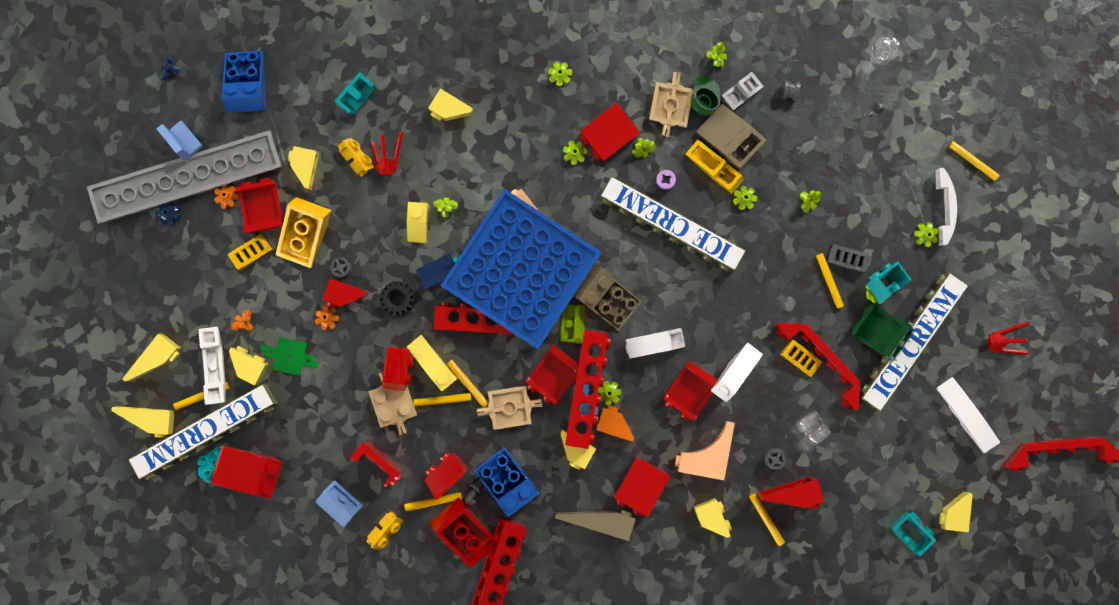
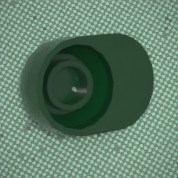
(705, 96)

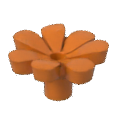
(228, 199)
(330, 318)
(242, 321)

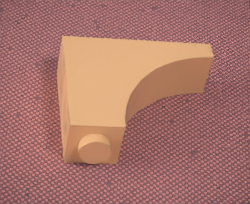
(711, 460)

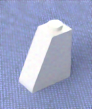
(654, 343)
(736, 372)

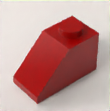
(342, 294)

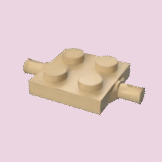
(671, 104)
(392, 406)
(509, 407)

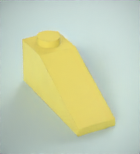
(156, 355)
(432, 363)
(150, 420)

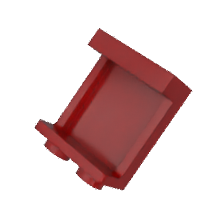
(609, 133)
(260, 206)
(553, 375)
(690, 391)
(380, 459)
(641, 487)

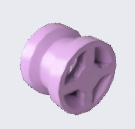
(663, 182)

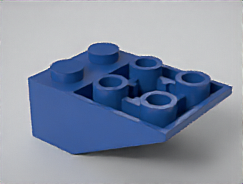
(244, 82)
(507, 482)

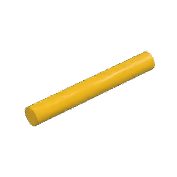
(974, 161)
(829, 280)
(467, 383)
(193, 399)
(442, 399)
(432, 502)
(766, 518)

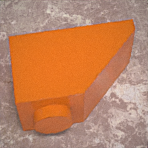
(613, 423)

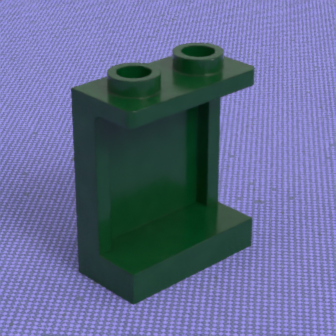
(882, 332)

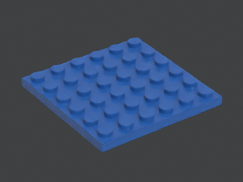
(521, 268)

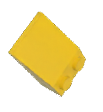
(302, 231)

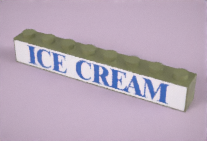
(673, 224)
(925, 323)
(203, 431)

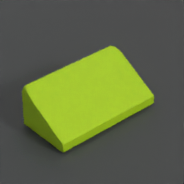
(573, 324)

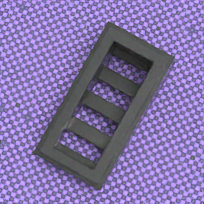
(866, 258)

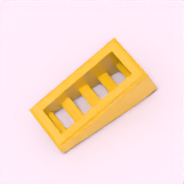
(233, 255)
(785, 353)

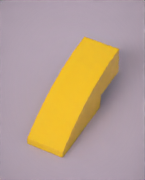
(715, 166)

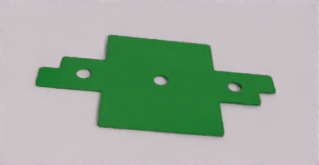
(289, 347)

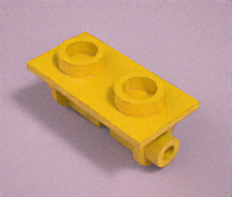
(351, 149)
(379, 538)

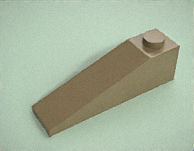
(607, 522)

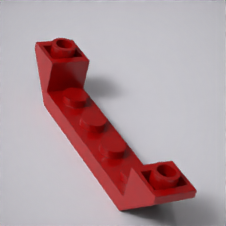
(851, 394)
(1019, 457)

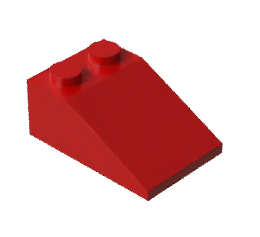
(246, 471)
(446, 474)
(799, 493)
(463, 532)

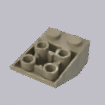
(731, 136)
(607, 297)

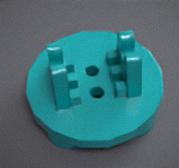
(207, 464)

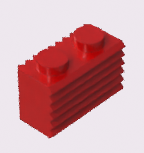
(397, 369)

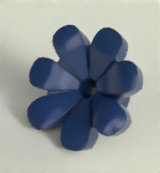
(168, 68)
(171, 213)

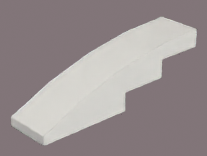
(968, 415)

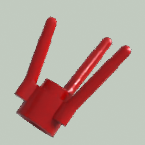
(385, 165)
(997, 342)

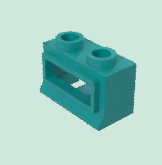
(355, 94)
(895, 273)
(917, 548)

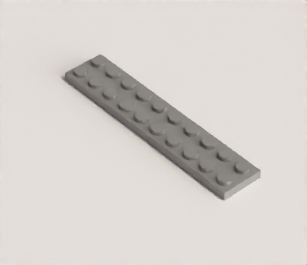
(184, 178)

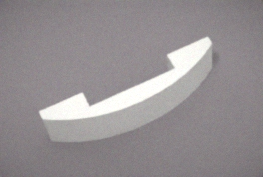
(944, 182)
(213, 365)

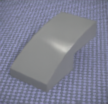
(741, 91)

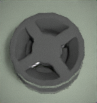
(790, 90)
(338, 265)
(777, 461)

